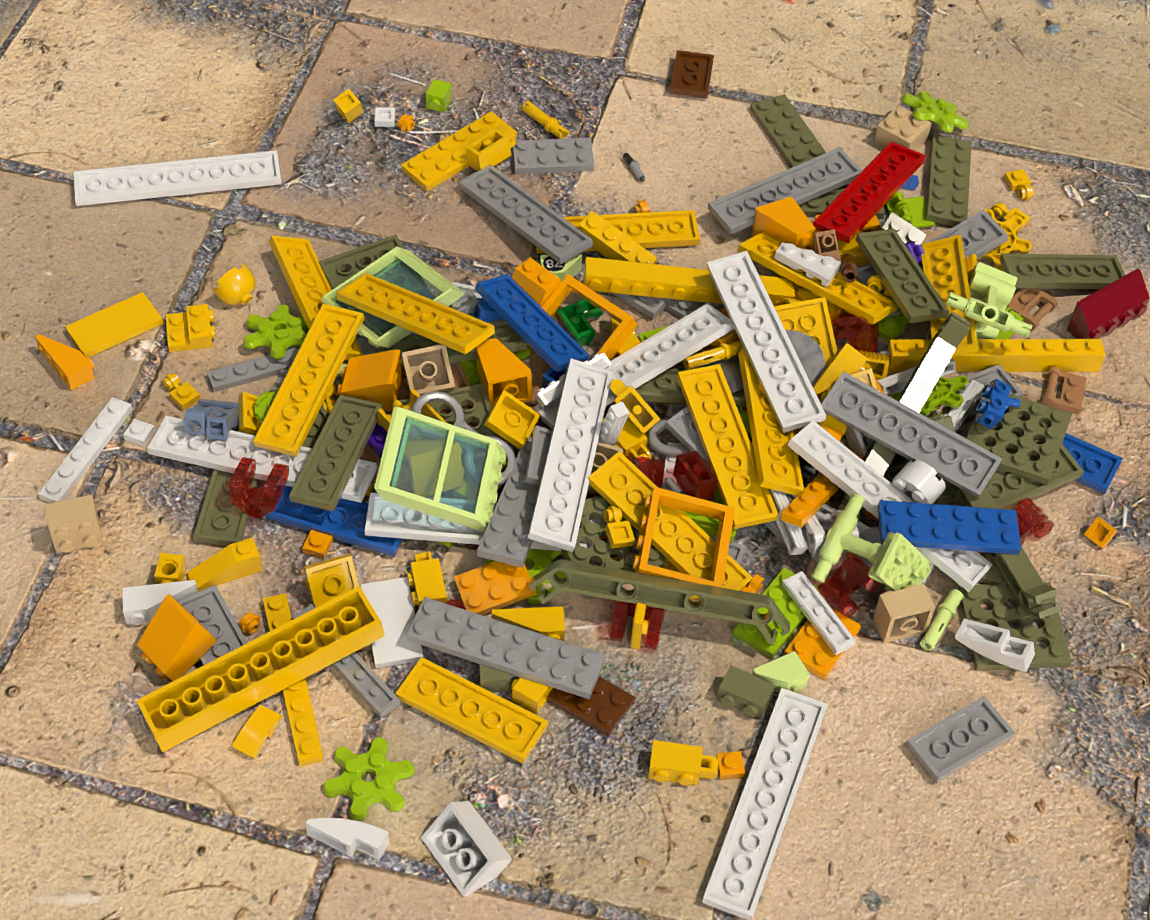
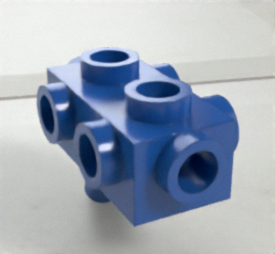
(994, 403)

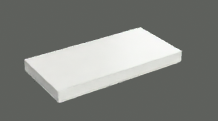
(395, 609)

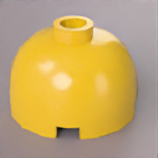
(236, 286)

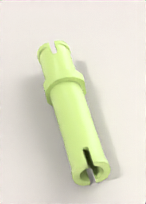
(945, 612)

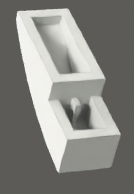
(996, 644)
(349, 835)

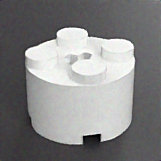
(919, 482)

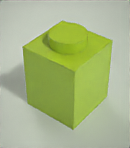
(439, 95)

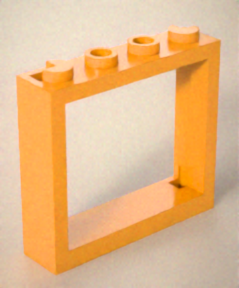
(626, 321)
(690, 504)

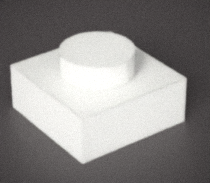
(384, 117)
(139, 432)

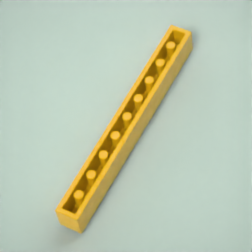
(666, 281)
(1011, 354)

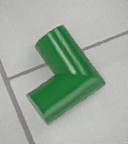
(576, 318)

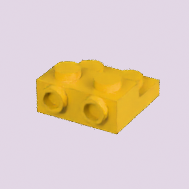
(190, 328)
(511, 419)

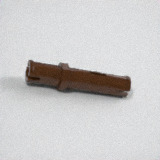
(849, 268)

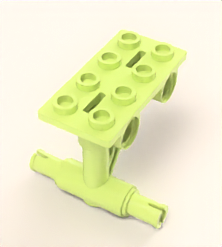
(990, 295)
(894, 562)

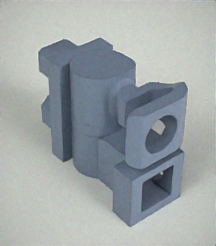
(217, 415)

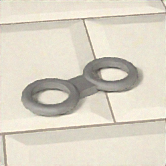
(673, 409)
(459, 422)

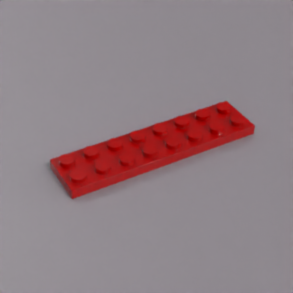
(869, 191)

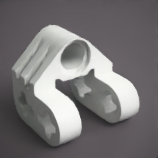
(816, 536)

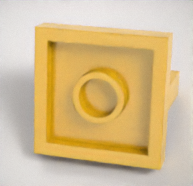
(330, 578)

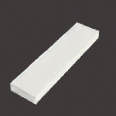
(818, 613)

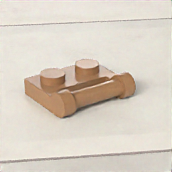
(1027, 299)
(1071, 392)

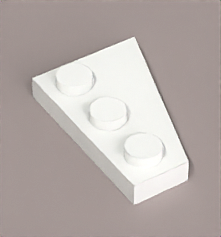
(813, 264)

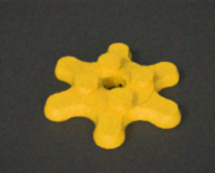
(1013, 245)

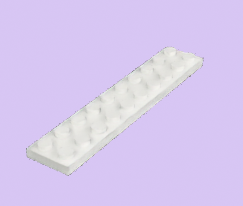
(176, 178)
(766, 342)
(659, 352)
(225, 455)
(570, 456)
(857, 477)
(397, 521)
(765, 805)

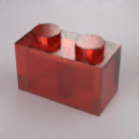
(695, 476)

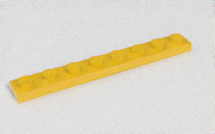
(297, 695)

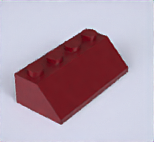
(1110, 307)

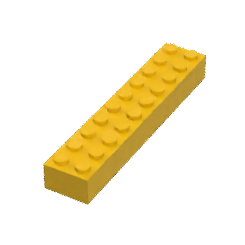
(260, 668)

